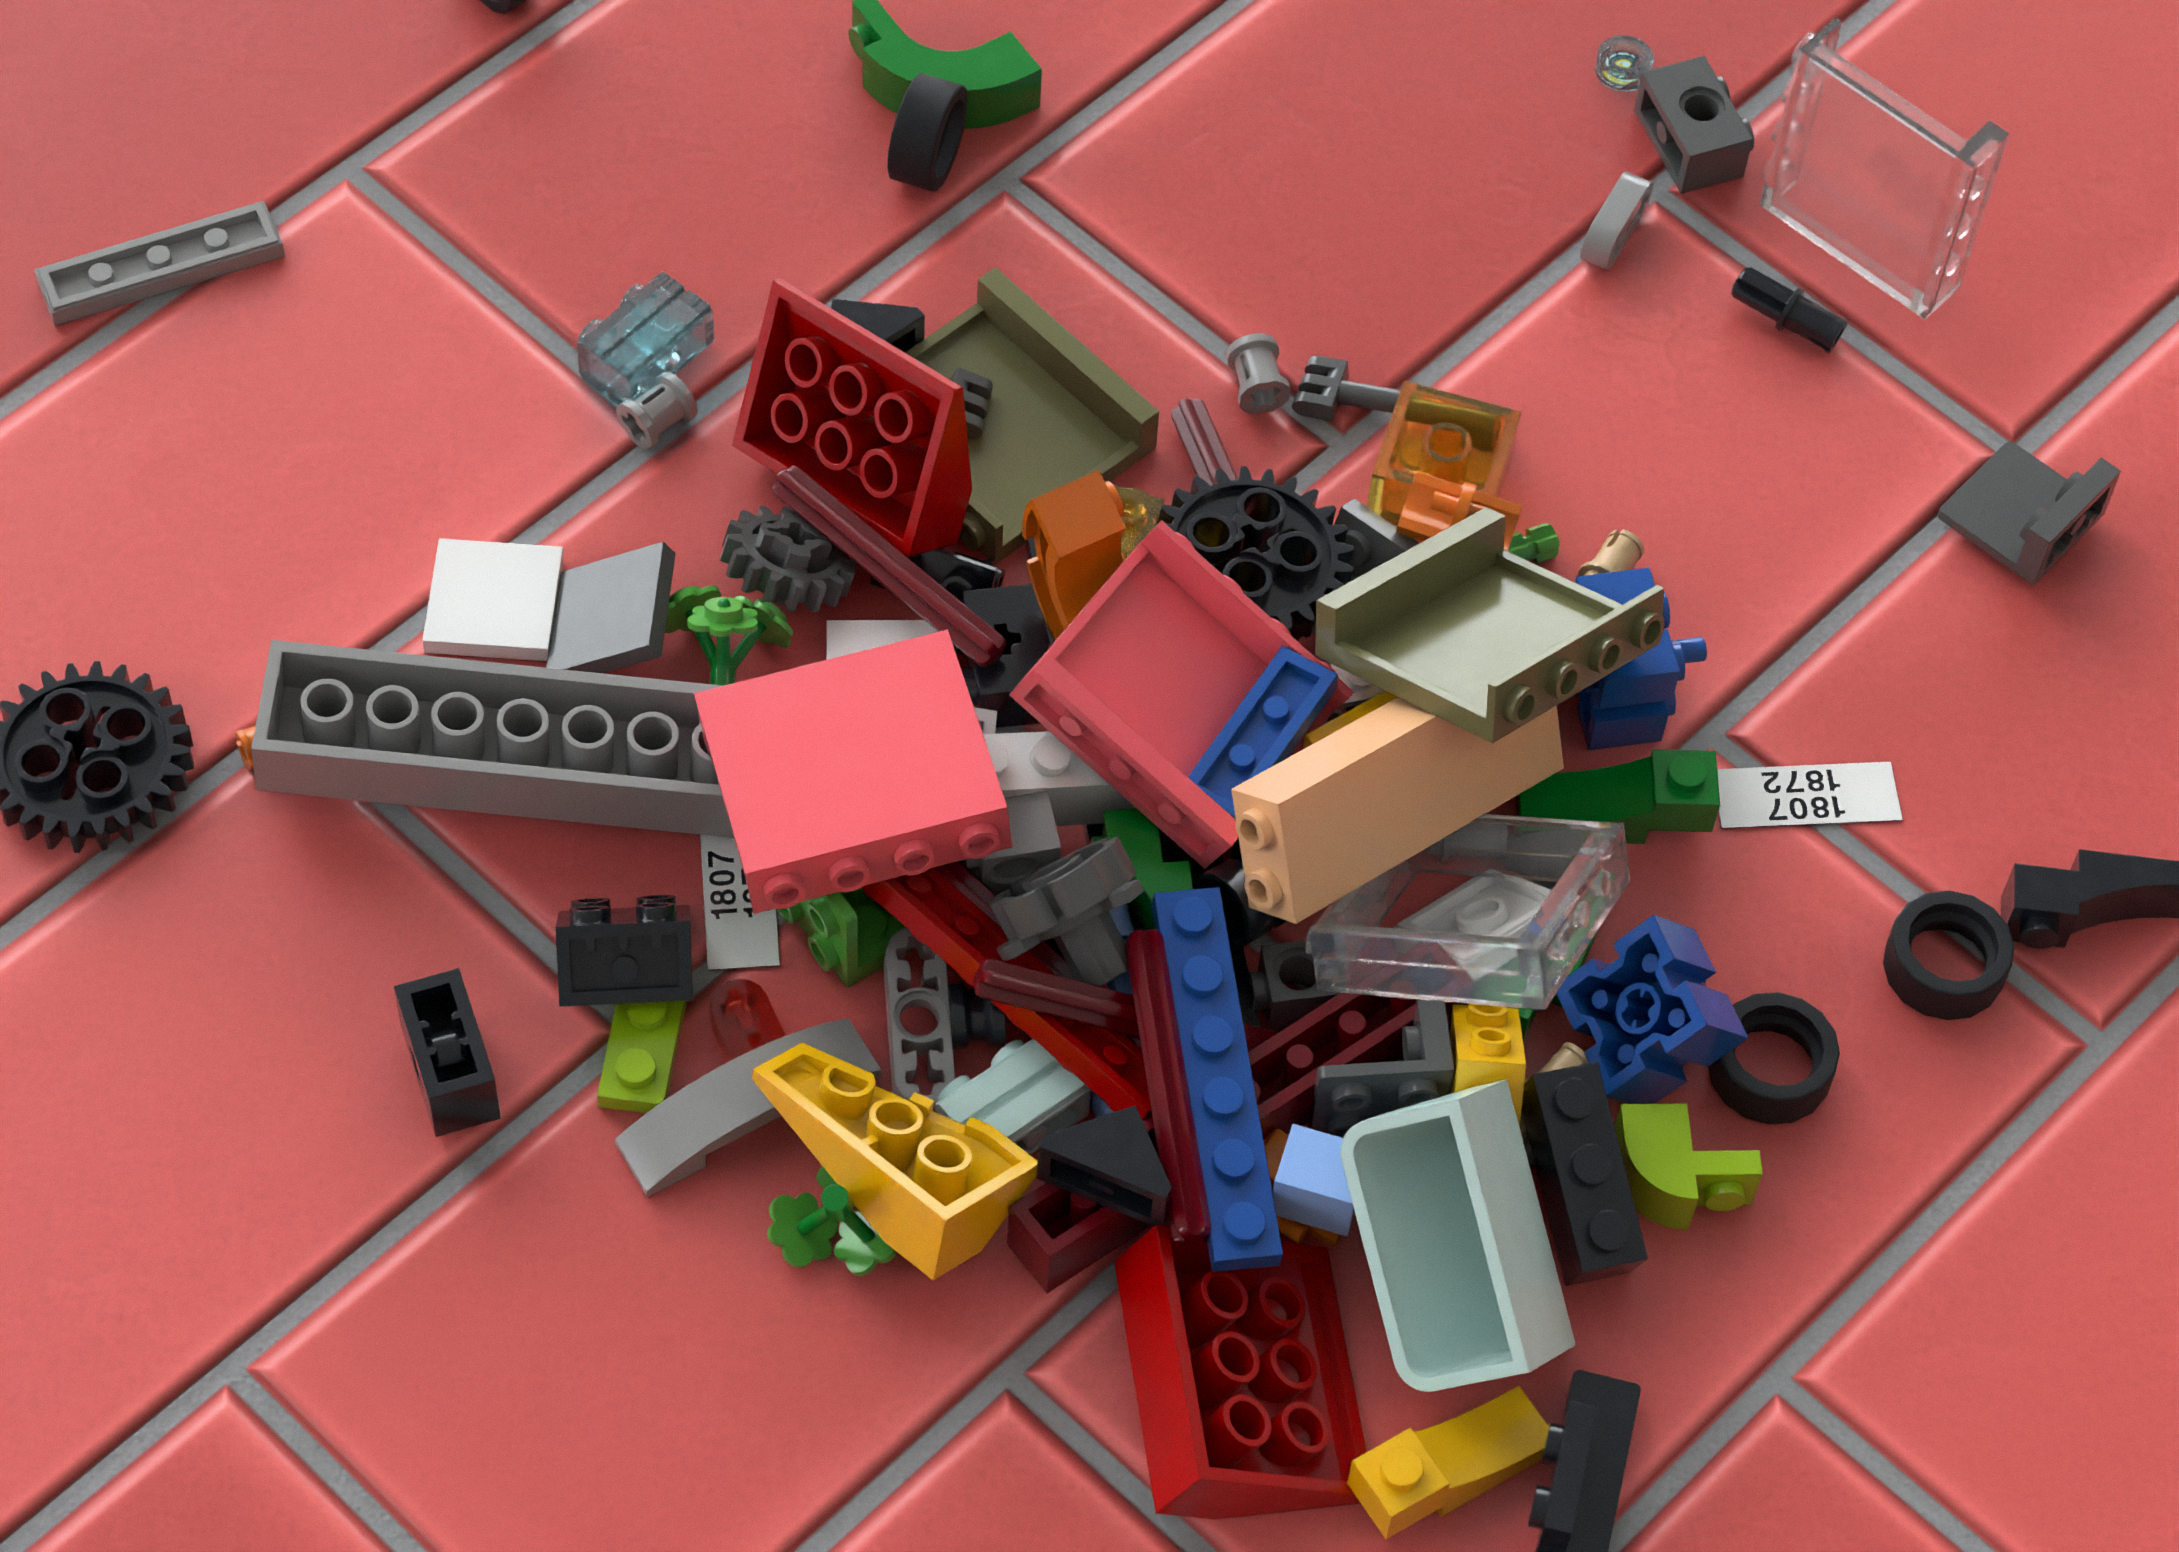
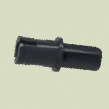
(1789, 308)

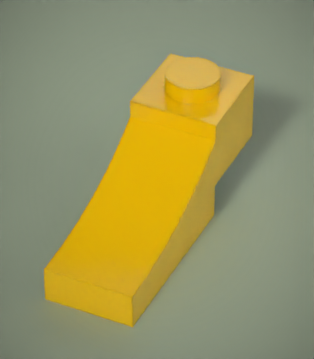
(1447, 1462)

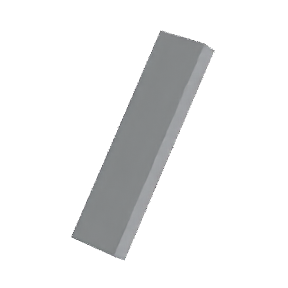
(159, 263)

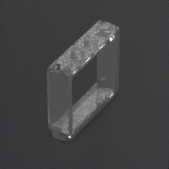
(1519, 972)

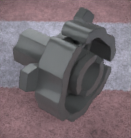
(1072, 905)

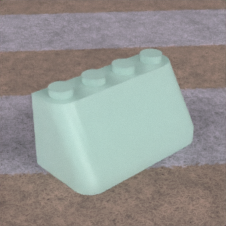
(1456, 1240)

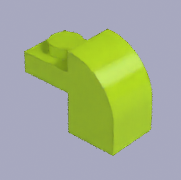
(1672, 1178)

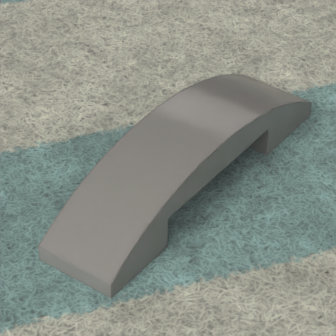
(721, 1108)

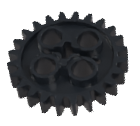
(1266, 541)
(139, 768)

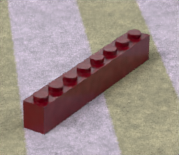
(1065, 1233)

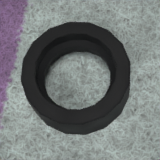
(927, 132)
(1957, 914)
(1764, 1100)

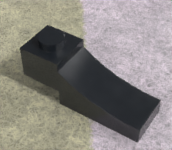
(2100, 888)

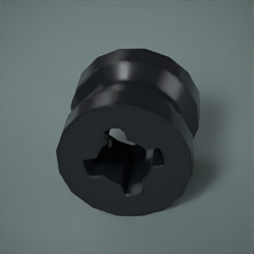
(974, 1019)

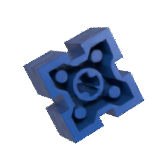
(1639, 696)
(1651, 1011)

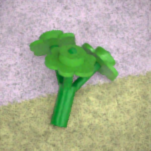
(707, 612)
(806, 1229)

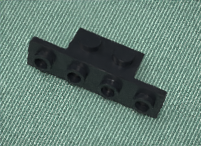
(1587, 1465)

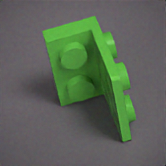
(845, 932)

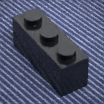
(1582, 1174)

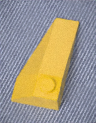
(912, 1173)

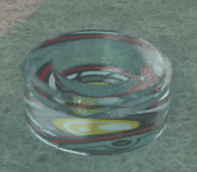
(1622, 61)

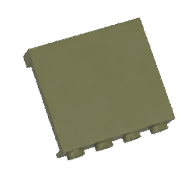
(1049, 411)
(1480, 630)

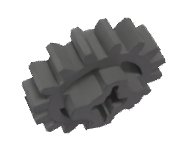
(786, 560)

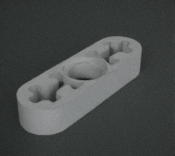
(933, 976)

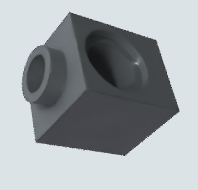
(1282, 965)

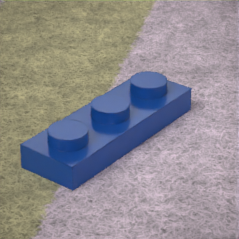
(1265, 725)

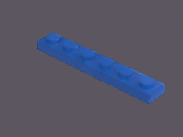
(1219, 1080)

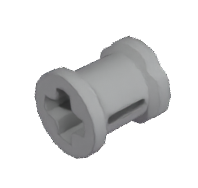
(1258, 373)
(657, 410)

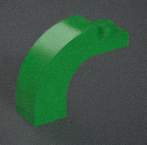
(998, 75)

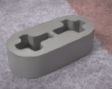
(1616, 220)

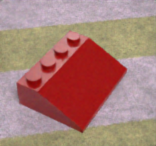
(858, 421)
(1239, 1380)

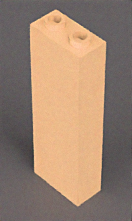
(1375, 800)

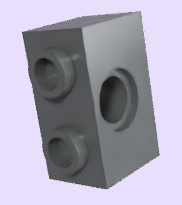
(1693, 124)

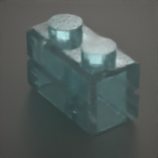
(649, 334)

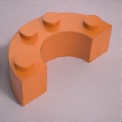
(1075, 545)

